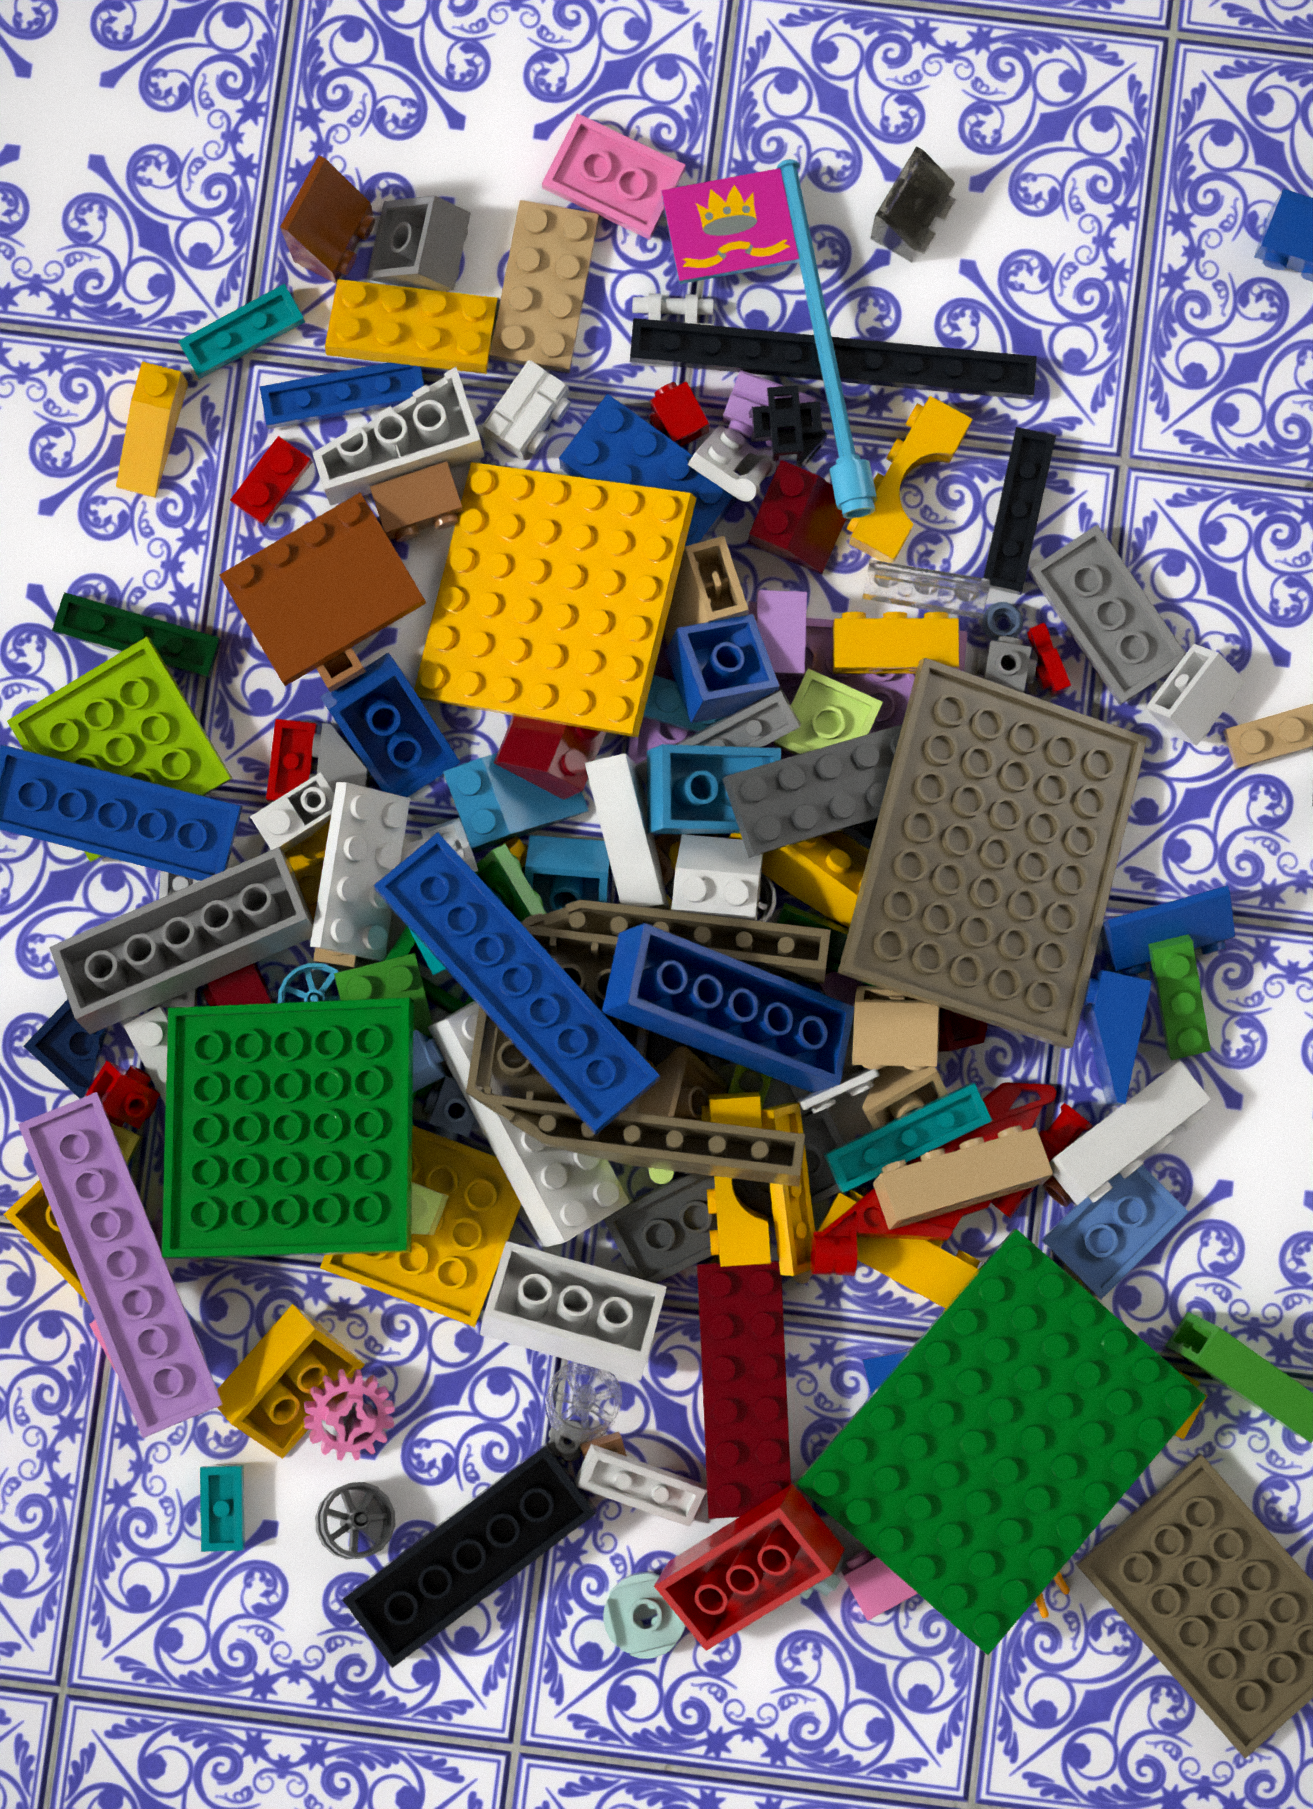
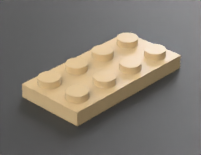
(544, 286)

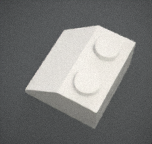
(716, 878)

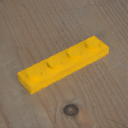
(791, 1204)

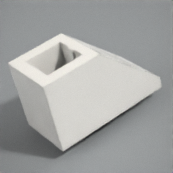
(296, 814)

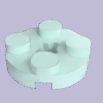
(631, 1634)

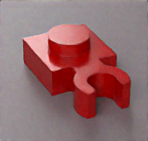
(1050, 669)

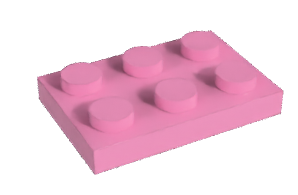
(612, 176)

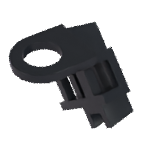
(787, 413)

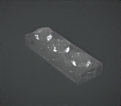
(926, 589)

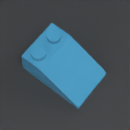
(689, 790)
(502, 805)

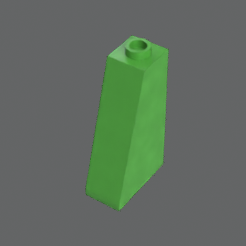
(1244, 1373)

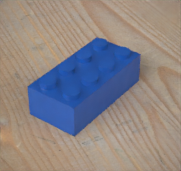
(629, 450)

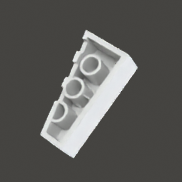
(403, 439)

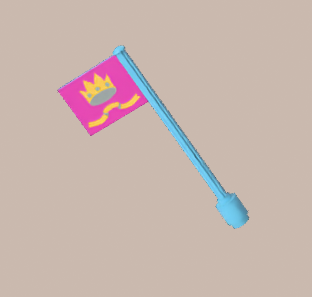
(758, 225)

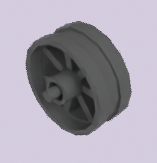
(355, 1520)

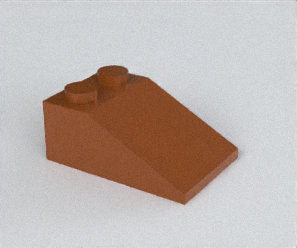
(327, 222)

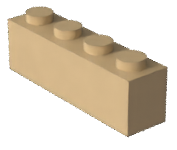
(962, 1177)

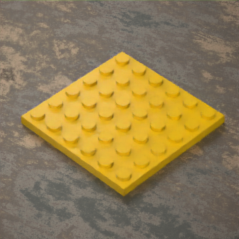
(555, 598)

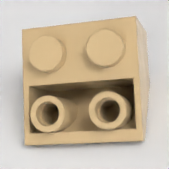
(705, 587)
(894, 1030)

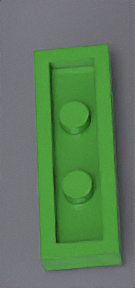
(1179, 997)

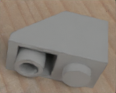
(337, 760)

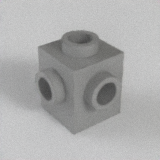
(1009, 652)

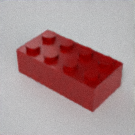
(749, 1567)

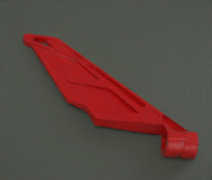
(836, 1246)

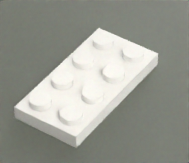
(360, 850)

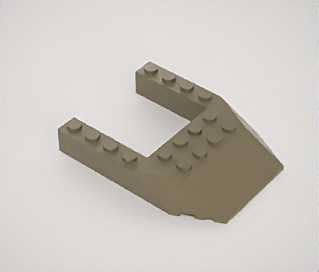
(584, 945)

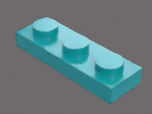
(241, 331)

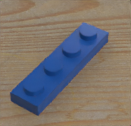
(339, 393)

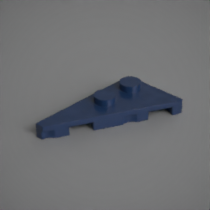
(68, 1049)

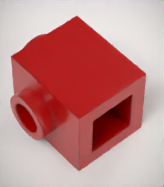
(678, 414)

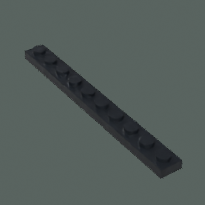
(856, 359)

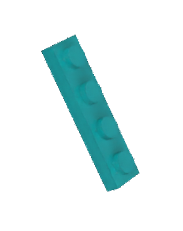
(907, 1136)

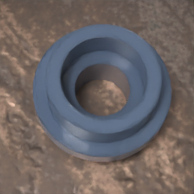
(1005, 610)

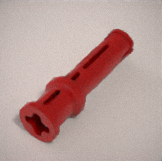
(1055, 1139)

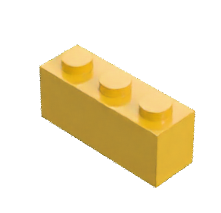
(893, 642)

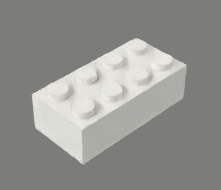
(573, 1310)

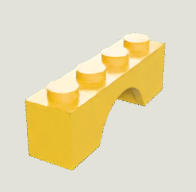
(932, 438)
(741, 1231)

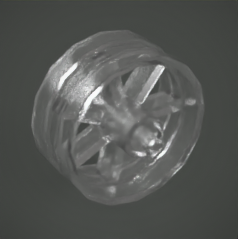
(583, 1402)

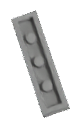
(749, 727)

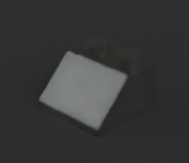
(913, 207)

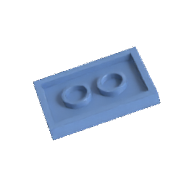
(1115, 1232)

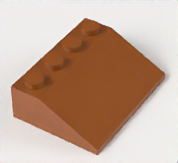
(322, 589)

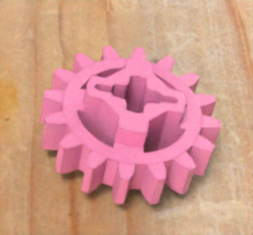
(364, 1420)

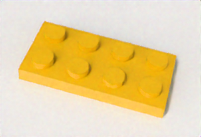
(411, 326)

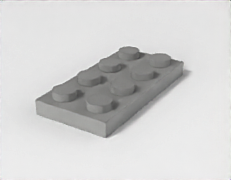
(1108, 614)

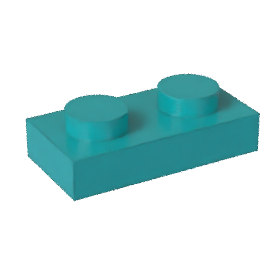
(222, 1508)

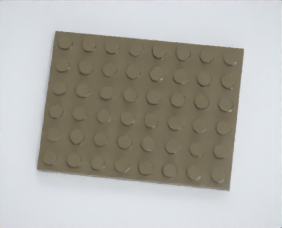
(993, 854)

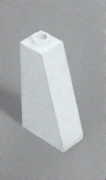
(623, 821)

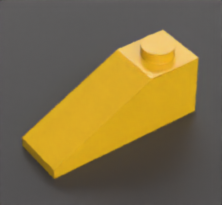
(150, 428)

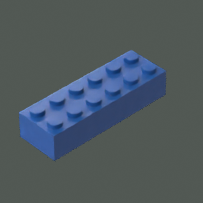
(728, 1008)

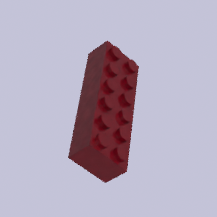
(743, 1386)

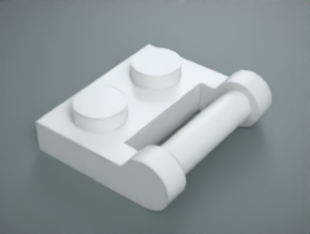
(724, 454)

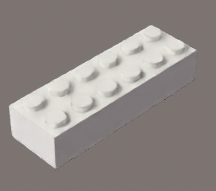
(555, 1186)

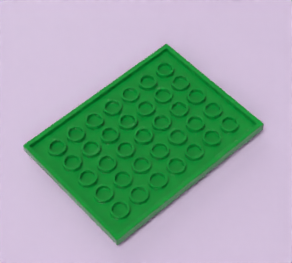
(1000, 1441)

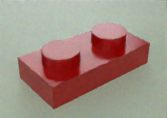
(271, 481)
(290, 757)

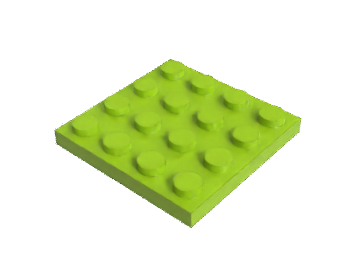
(126, 722)

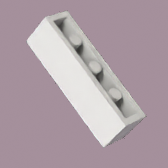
(1129, 1133)

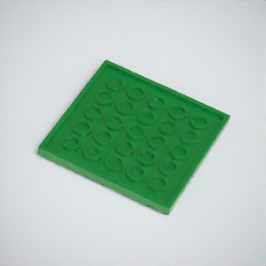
(289, 1129)

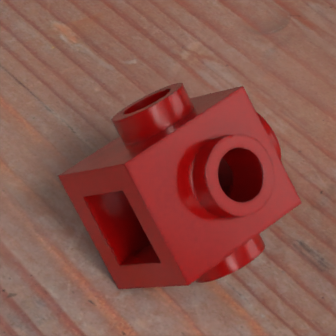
(125, 1094)

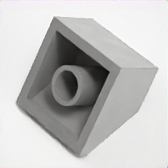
(419, 243)

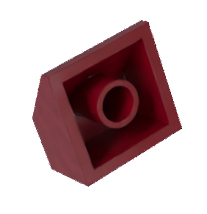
(798, 518)
(549, 754)

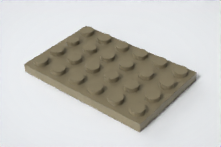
(1213, 1602)

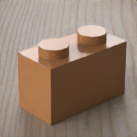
(417, 502)

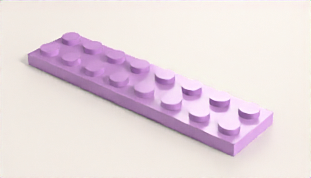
(120, 1265)

